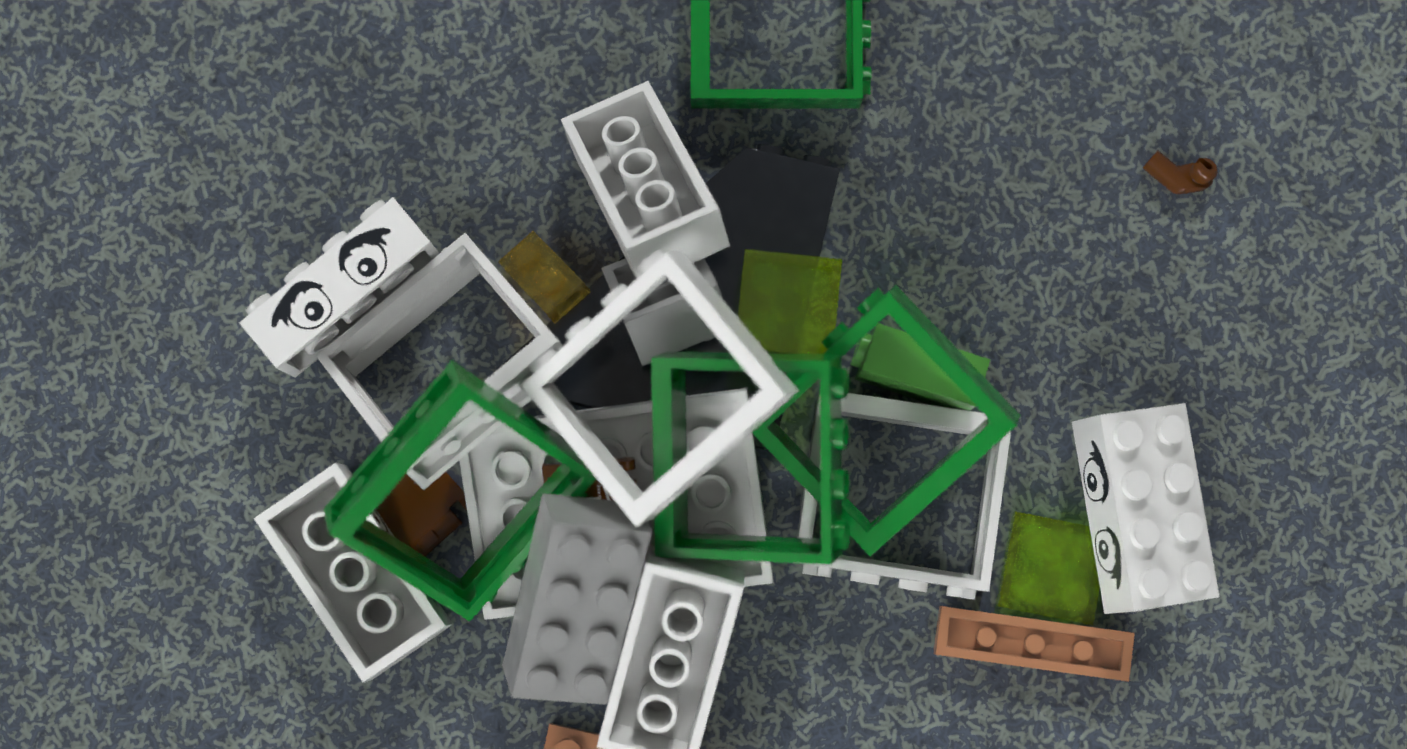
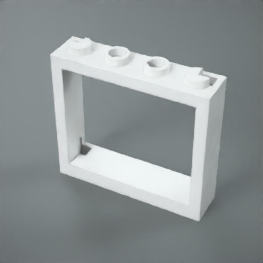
(400, 314)
(774, 385)
(909, 576)

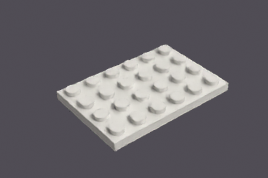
(726, 500)

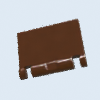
(422, 516)

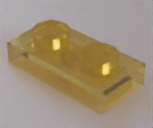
(544, 277)

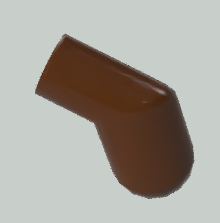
(1181, 178)

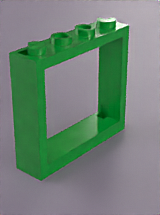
(856, 75)
(999, 422)
(671, 447)
(398, 452)

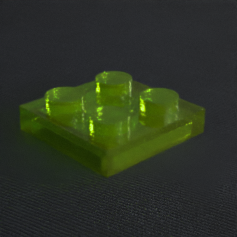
(789, 300)
(1049, 569)

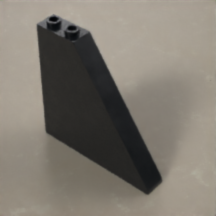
(764, 206)

